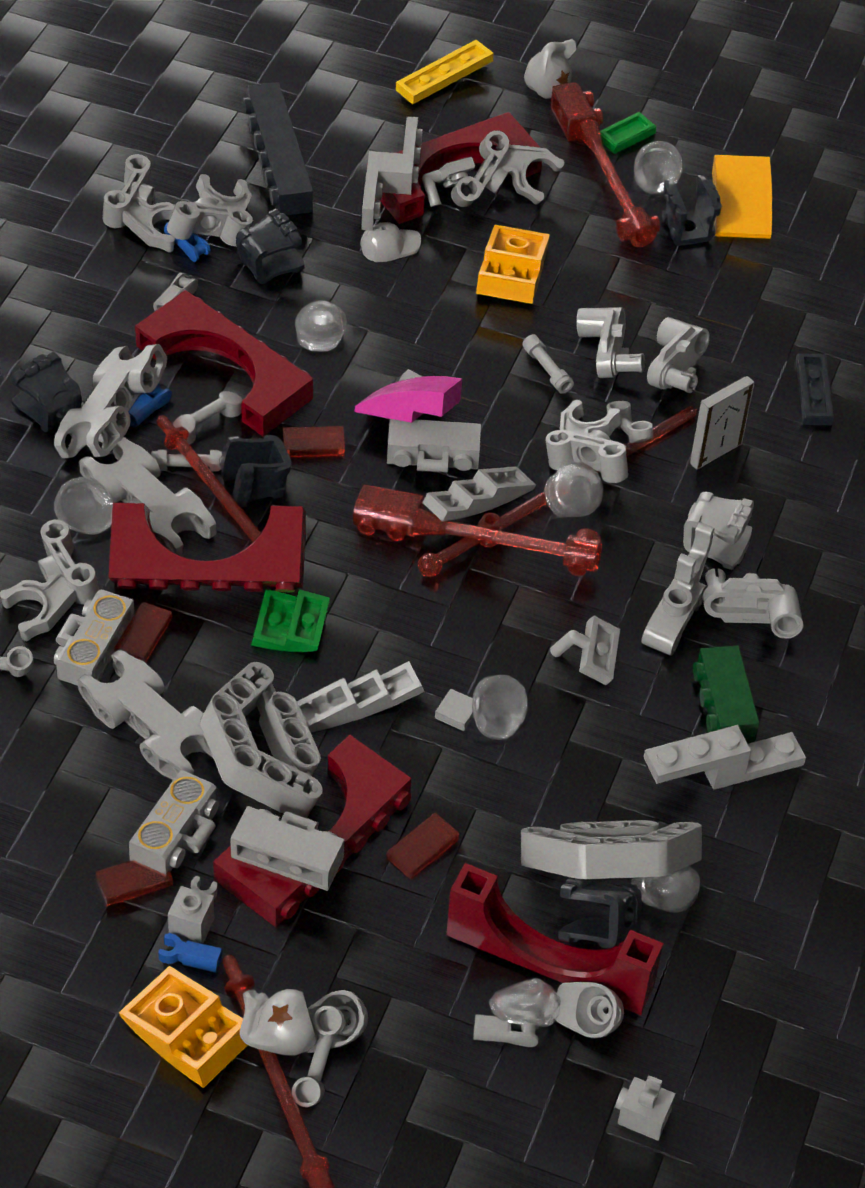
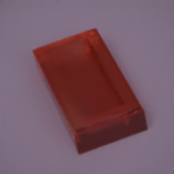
(314, 441)
(144, 631)
(422, 845)
(129, 881)

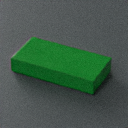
(627, 132)

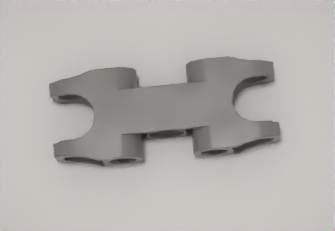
(105, 412)
(135, 481)
(138, 702)

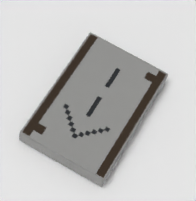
(721, 422)

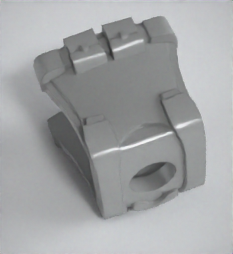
(730, 524)

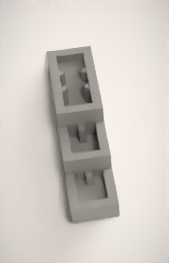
(482, 493)
(365, 696)

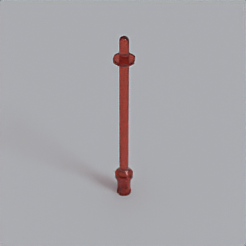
(177, 439)
(314, 1166)

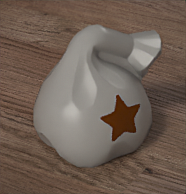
(550, 67)
(277, 1022)

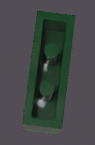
(726, 691)

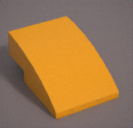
(744, 196)
(512, 264)
(185, 1025)

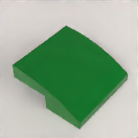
(290, 621)

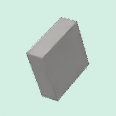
(455, 710)

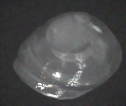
(655, 165)
(320, 325)
(574, 490)
(84, 506)
(499, 706)
(670, 892)
(527, 1003)

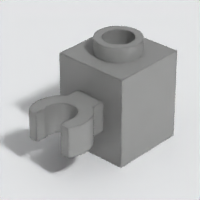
(192, 912)
(645, 1106)

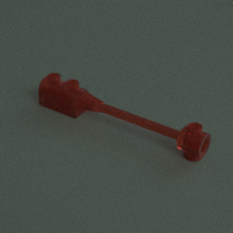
(580, 121)
(404, 514)

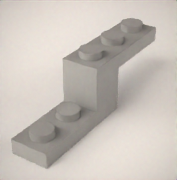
(391, 173)
(724, 757)

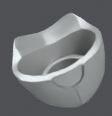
(389, 242)
(586, 1006)
(351, 1008)

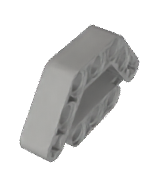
(276, 781)
(612, 848)

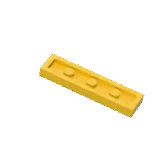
(444, 71)

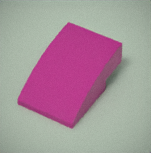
(413, 397)

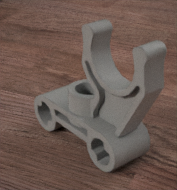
(497, 164)
(134, 207)
(212, 213)
(588, 443)
(63, 584)
(681, 597)

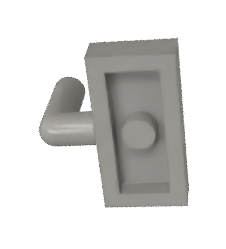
(447, 176)
(598, 649)

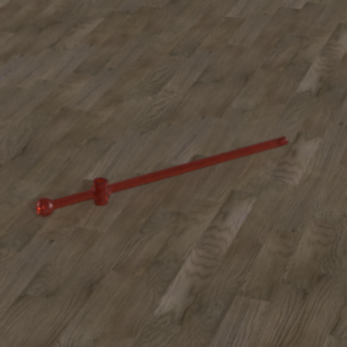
(431, 564)

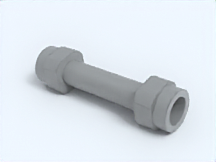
(536, 349)
(178, 460)

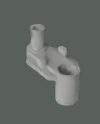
(610, 327)
(681, 350)
(753, 602)

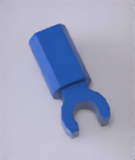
(191, 954)

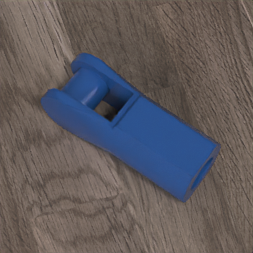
(193, 246)
(146, 405)

